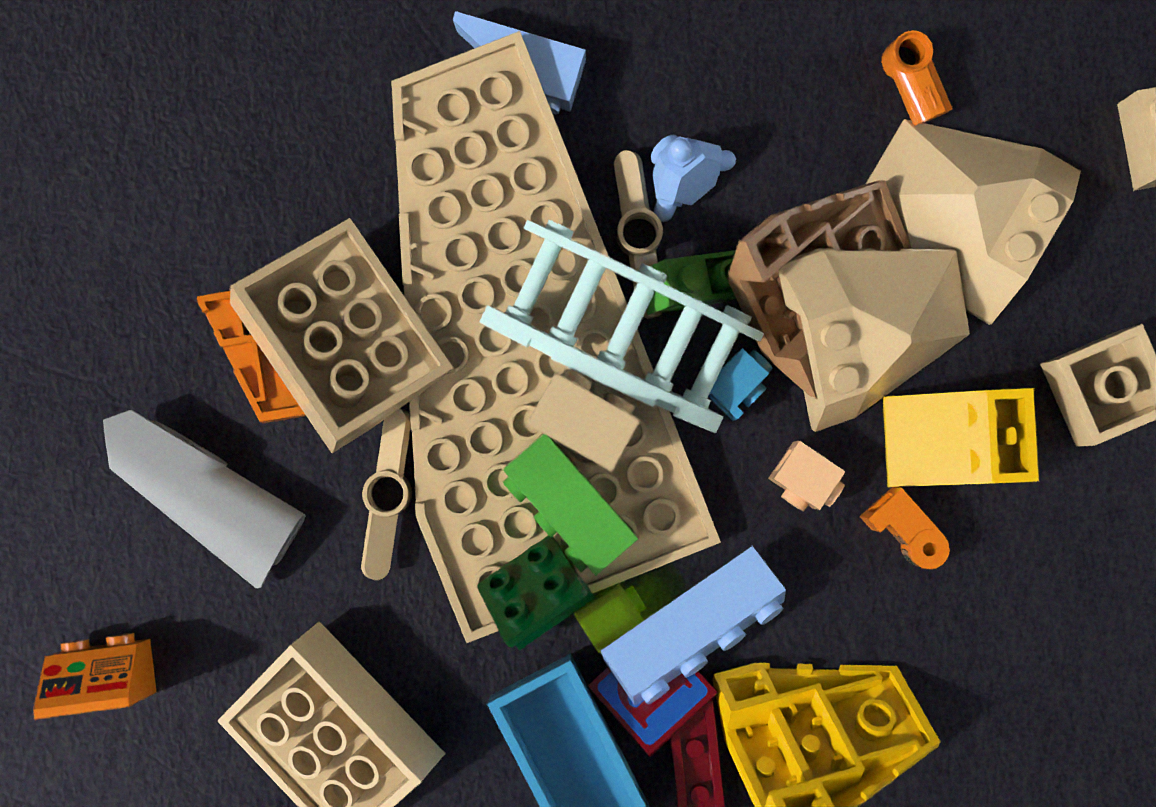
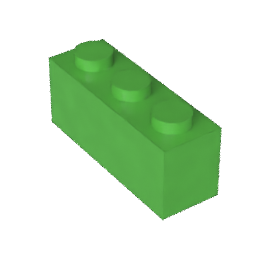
(568, 505)

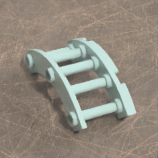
(609, 365)

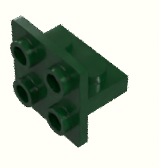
(533, 593)

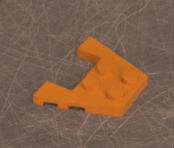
(251, 367)

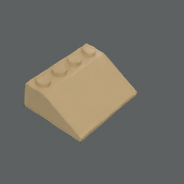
(339, 334)
(330, 729)

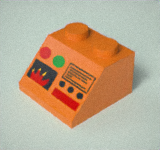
(95, 676)

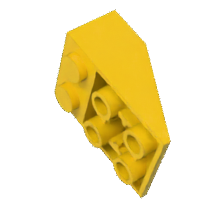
(961, 438)

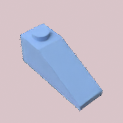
(556, 63)

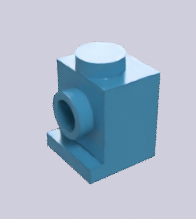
(740, 382)

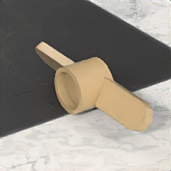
(635, 206)
(383, 523)

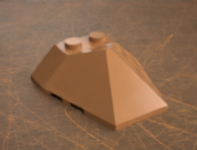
(843, 221)

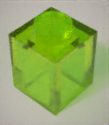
(611, 615)

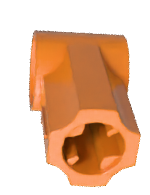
(916, 83)

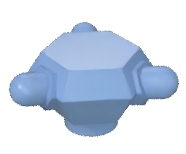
(685, 172)

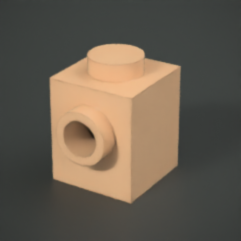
(807, 478)

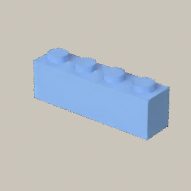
(694, 626)

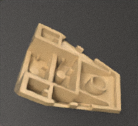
(980, 198)
(871, 321)

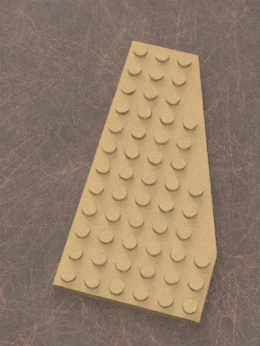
(471, 170)

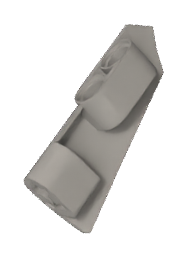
(202, 495)

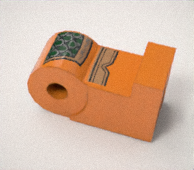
(919, 537)

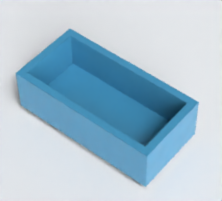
(564, 740)

